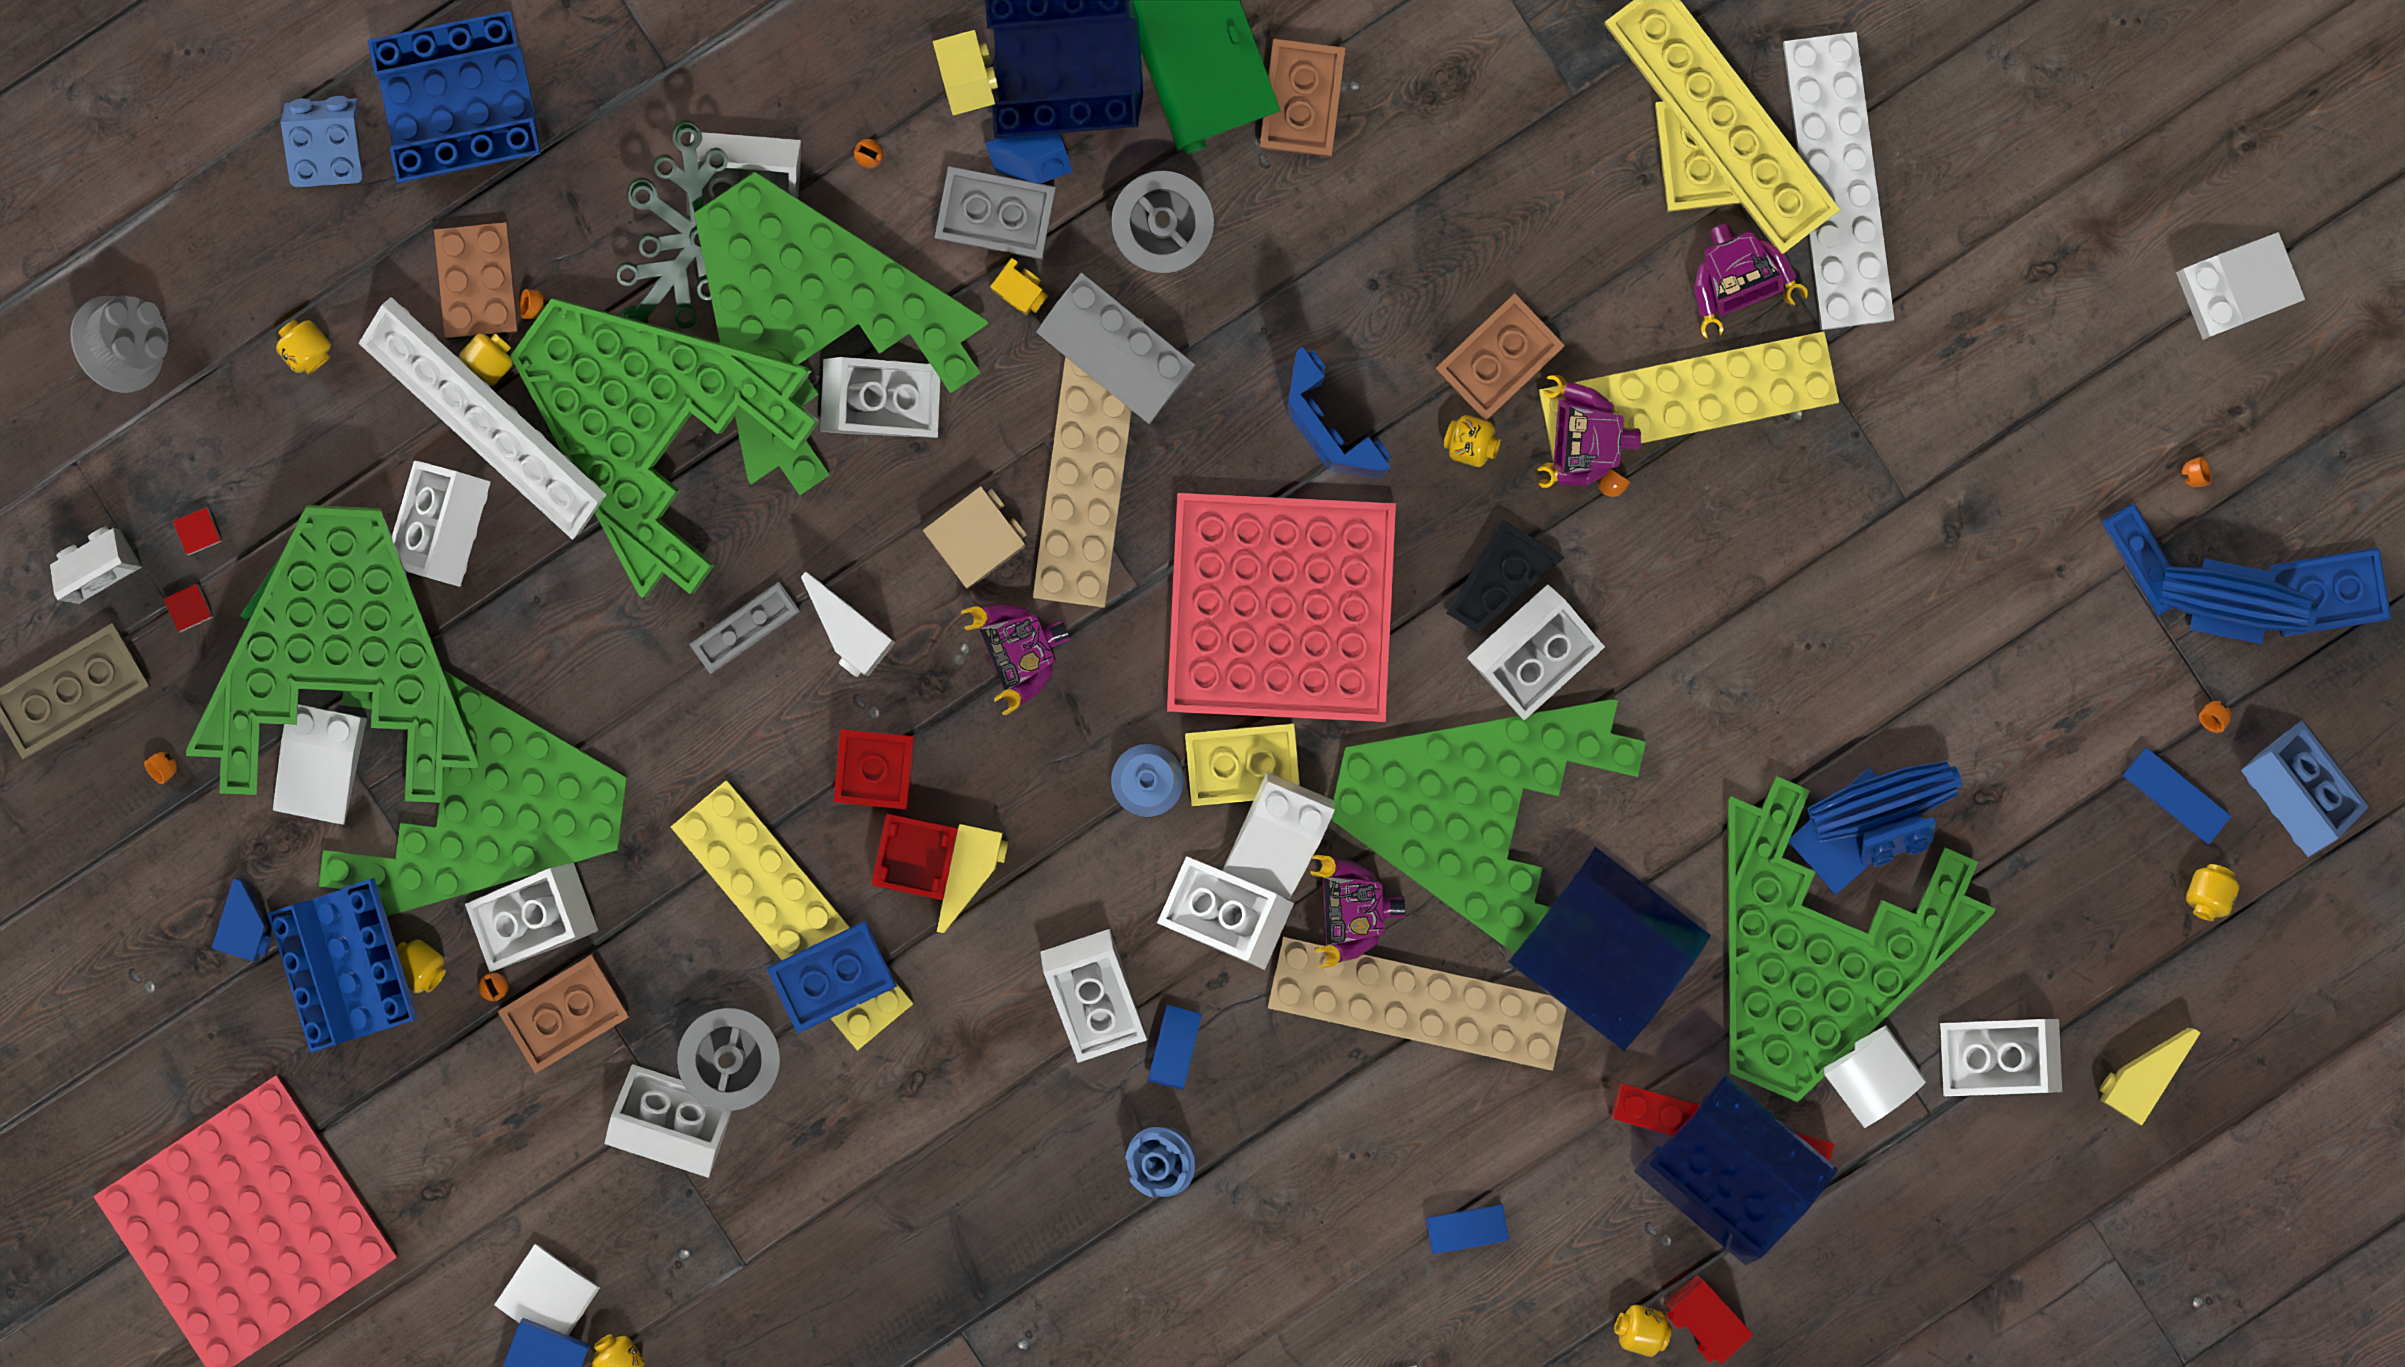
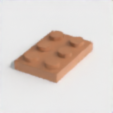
(1308, 92)
(476, 280)
(1500, 357)
(563, 1014)

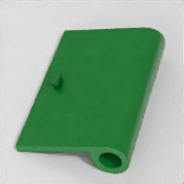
(1197, 70)

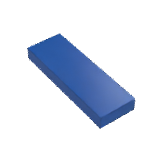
(2139, 553)
(2176, 796)

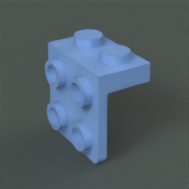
(321, 141)

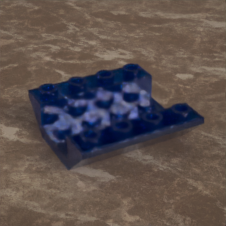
(1065, 66)
(1610, 949)
(1738, 1172)

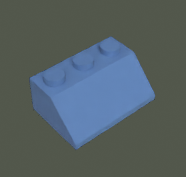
(2305, 789)

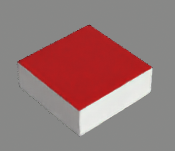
(197, 531)
(188, 608)

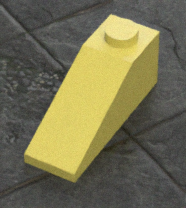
(971, 865)
(2141, 1082)

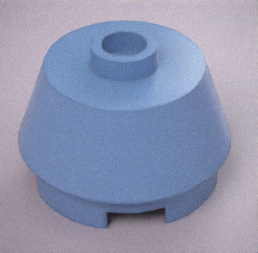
(1147, 780)
(1161, 1161)

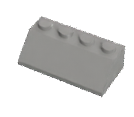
(1115, 348)

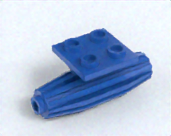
(2236, 601)
(1887, 811)

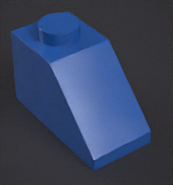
(1030, 157)
(242, 925)

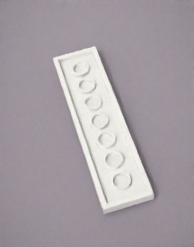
(1837, 148)
(482, 418)

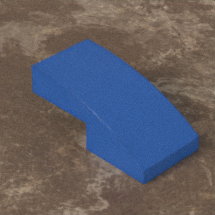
(1174, 1047)
(1467, 1229)

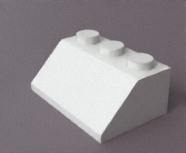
(770, 157)
(439, 522)
(1536, 652)
(666, 1123)

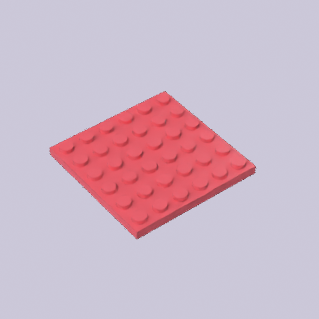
(1281, 607)
(246, 1226)

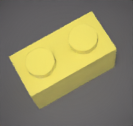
(964, 72)

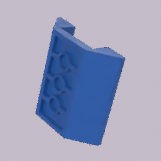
(455, 96)
(1363, 460)
(342, 965)

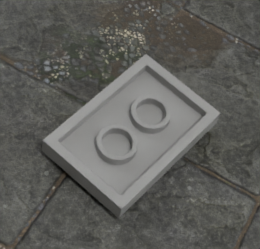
(995, 213)

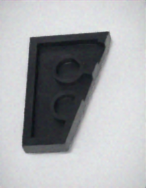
(1501, 575)

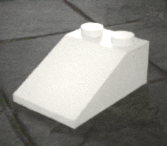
(2240, 285)
(879, 398)
(92, 566)
(850, 633)
(318, 764)
(1279, 835)
(1225, 912)
(531, 916)
(1093, 995)
(2001, 1057)

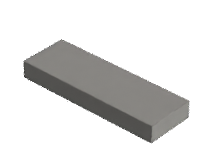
(744, 628)

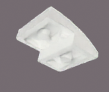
(1875, 1076)
(547, 1292)

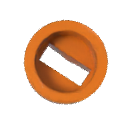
(864, 160)
(531, 304)
(2198, 472)
(1613, 484)
(2215, 717)
(160, 767)
(500, 983)

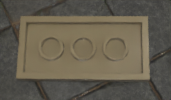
(70, 691)

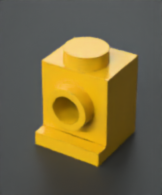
(1019, 288)

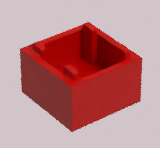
(874, 769)
(914, 856)
(1708, 1320)

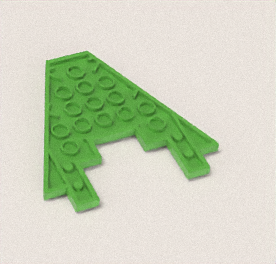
(796, 282)
(619, 399)
(340, 622)
(1451, 799)
(513, 816)
(1806, 981)

